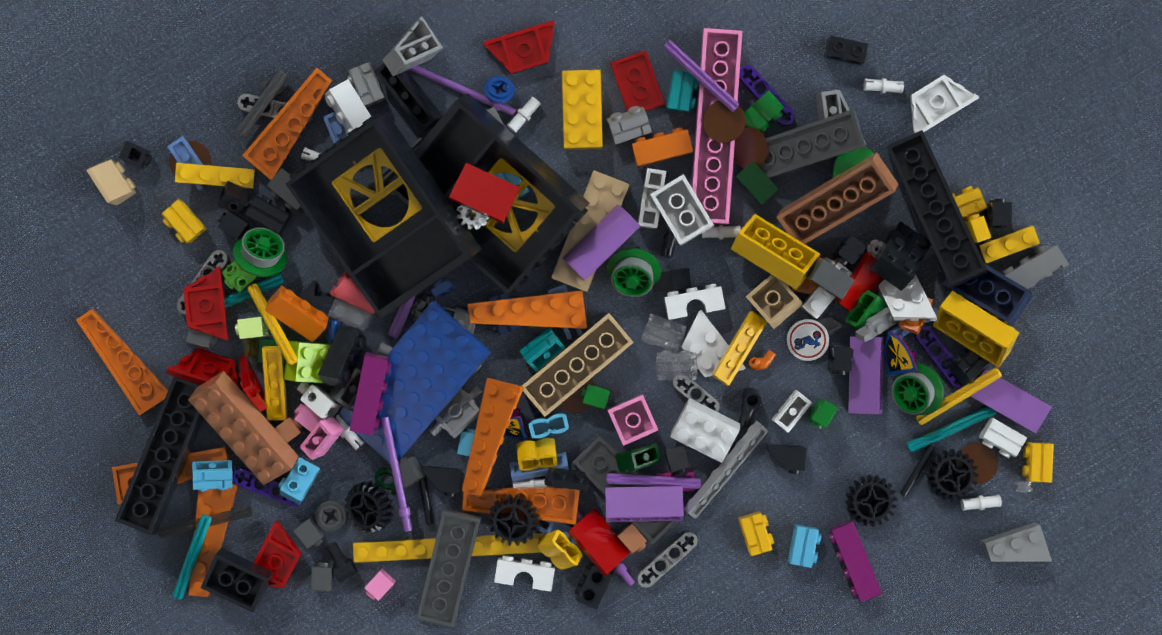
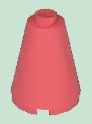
(350, 293)

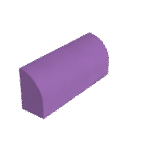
(601, 242)
(866, 376)
(1013, 403)
(644, 504)

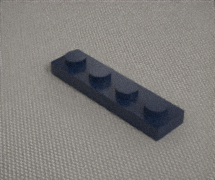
(443, 287)

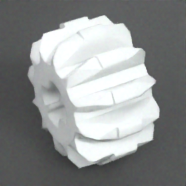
(476, 220)

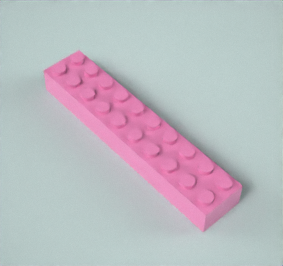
(714, 159)

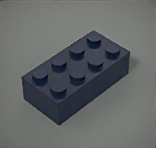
(995, 295)

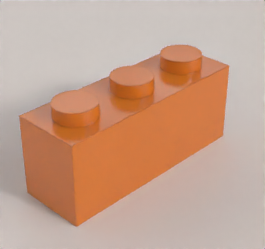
(662, 147)
(297, 313)

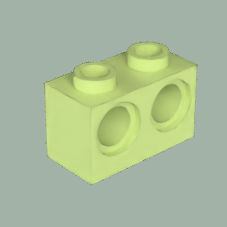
(251, 328)

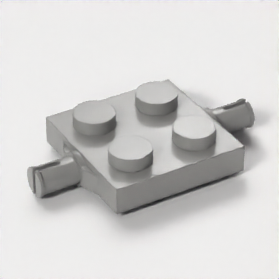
(458, 413)

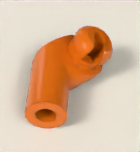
(762, 363)

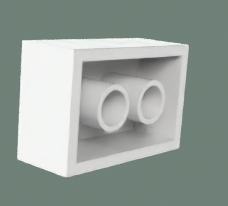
(682, 209)
(705, 430)

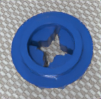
(494, 84)

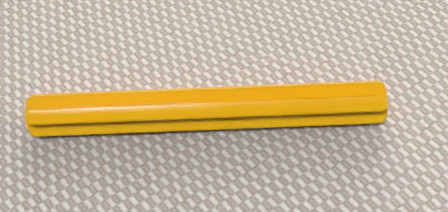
(273, 325)
(962, 394)

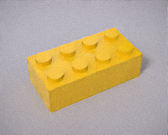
(582, 109)
(775, 251)
(975, 329)

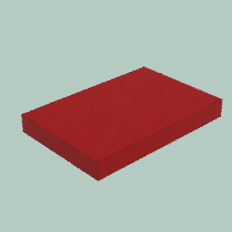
(637, 82)
(484, 193)
(864, 280)
(599, 542)

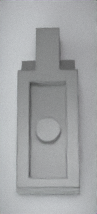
(876, 325)

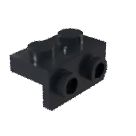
(567, 479)

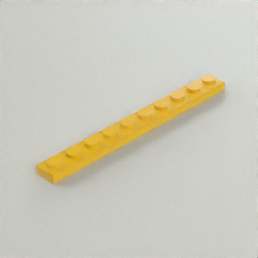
(424, 548)

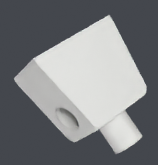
(323, 405)

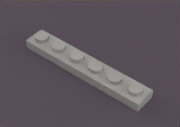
(725, 470)

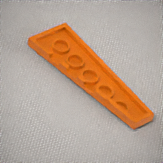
(281, 134)
(549, 310)
(130, 372)
(494, 417)
(124, 473)
(552, 502)
(210, 503)

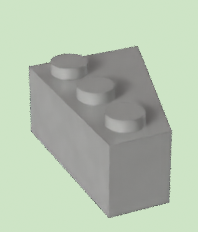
(413, 48)
(830, 104)
(1036, 267)
(1017, 545)

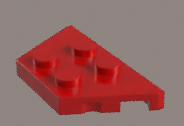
(523, 48)
(206, 305)
(203, 366)
(251, 384)
(278, 555)

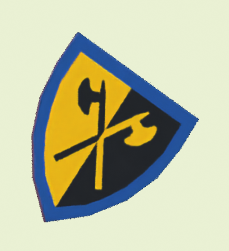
(898, 356)
(516, 428)

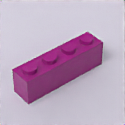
(369, 393)
(855, 560)

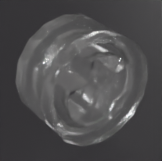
(1024, 486)

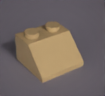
(112, 181)

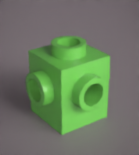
(237, 277)

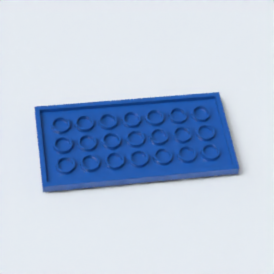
(423, 378)

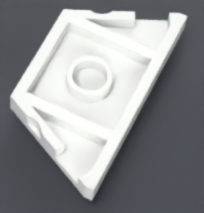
(938, 102)
(909, 303)
(707, 344)

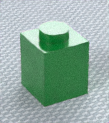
(595, 396)

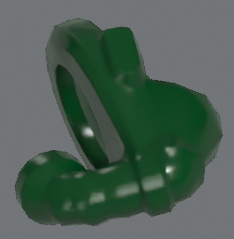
(386, 486)

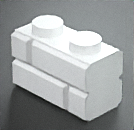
(791, 411)
(1002, 437)

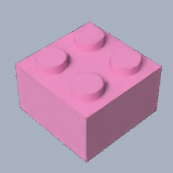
(632, 419)

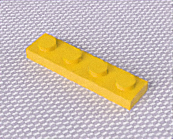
(213, 175)
(739, 348)
(274, 383)

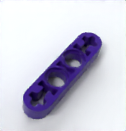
(754, 74)
(939, 358)
(266, 491)

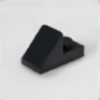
(673, 280)
(310, 295)

